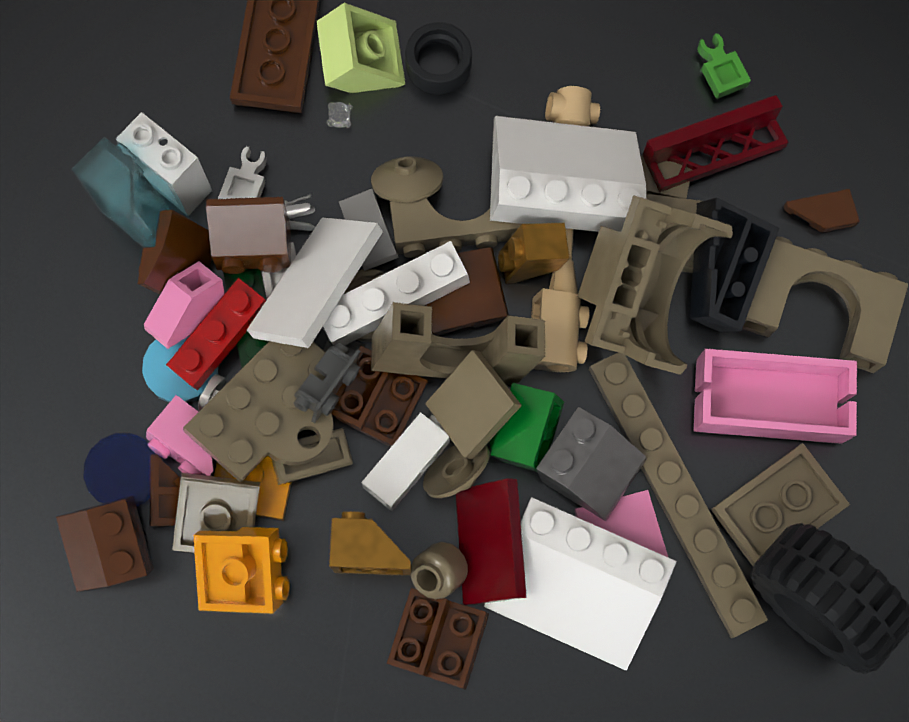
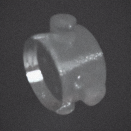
(339, 115)

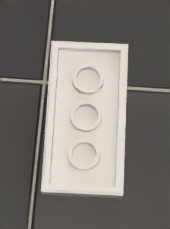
(315, 282)

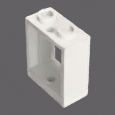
(168, 168)

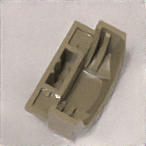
(635, 278)

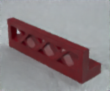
(714, 131)

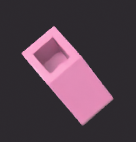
(184, 304)
(170, 440)

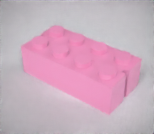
(775, 396)

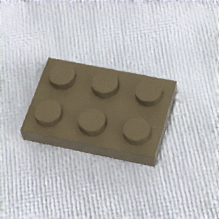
(780, 496)

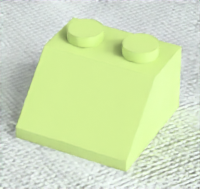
(359, 50)

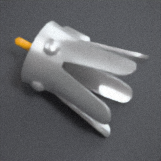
(300, 210)

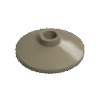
(407, 179)
(454, 472)

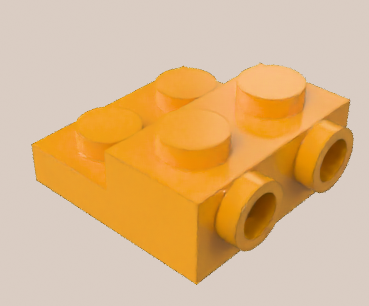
(240, 570)

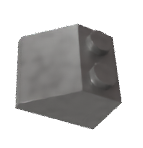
(591, 464)

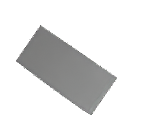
(366, 208)

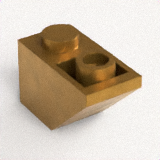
(534, 251)

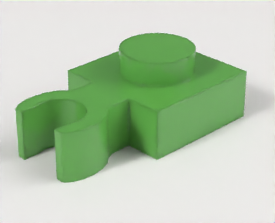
(722, 71)

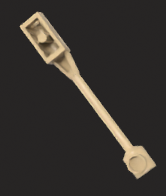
(560, 303)

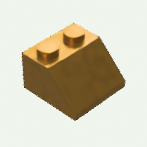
(363, 548)

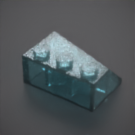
(121, 190)

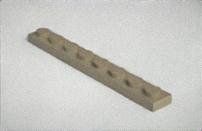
(678, 496)

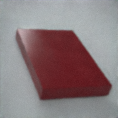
(491, 542)

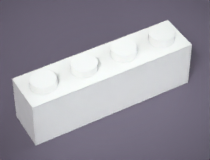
(411, 283)

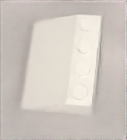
(563, 174)
(586, 584)

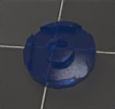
(119, 468)

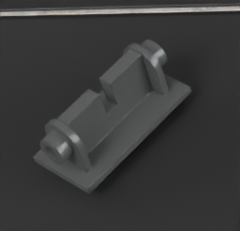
(321, 394)

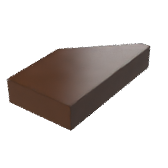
(826, 211)
(163, 493)

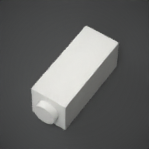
(406, 461)

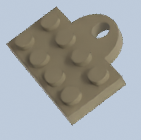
(257, 412)

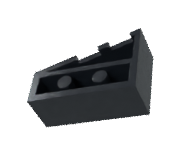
(729, 268)

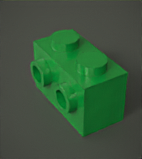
(530, 430)

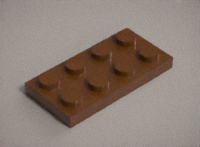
(275, 54)

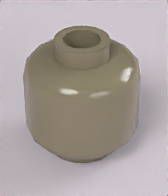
(439, 570)

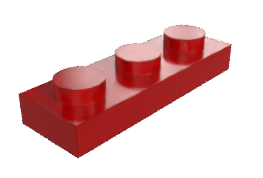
(216, 334)

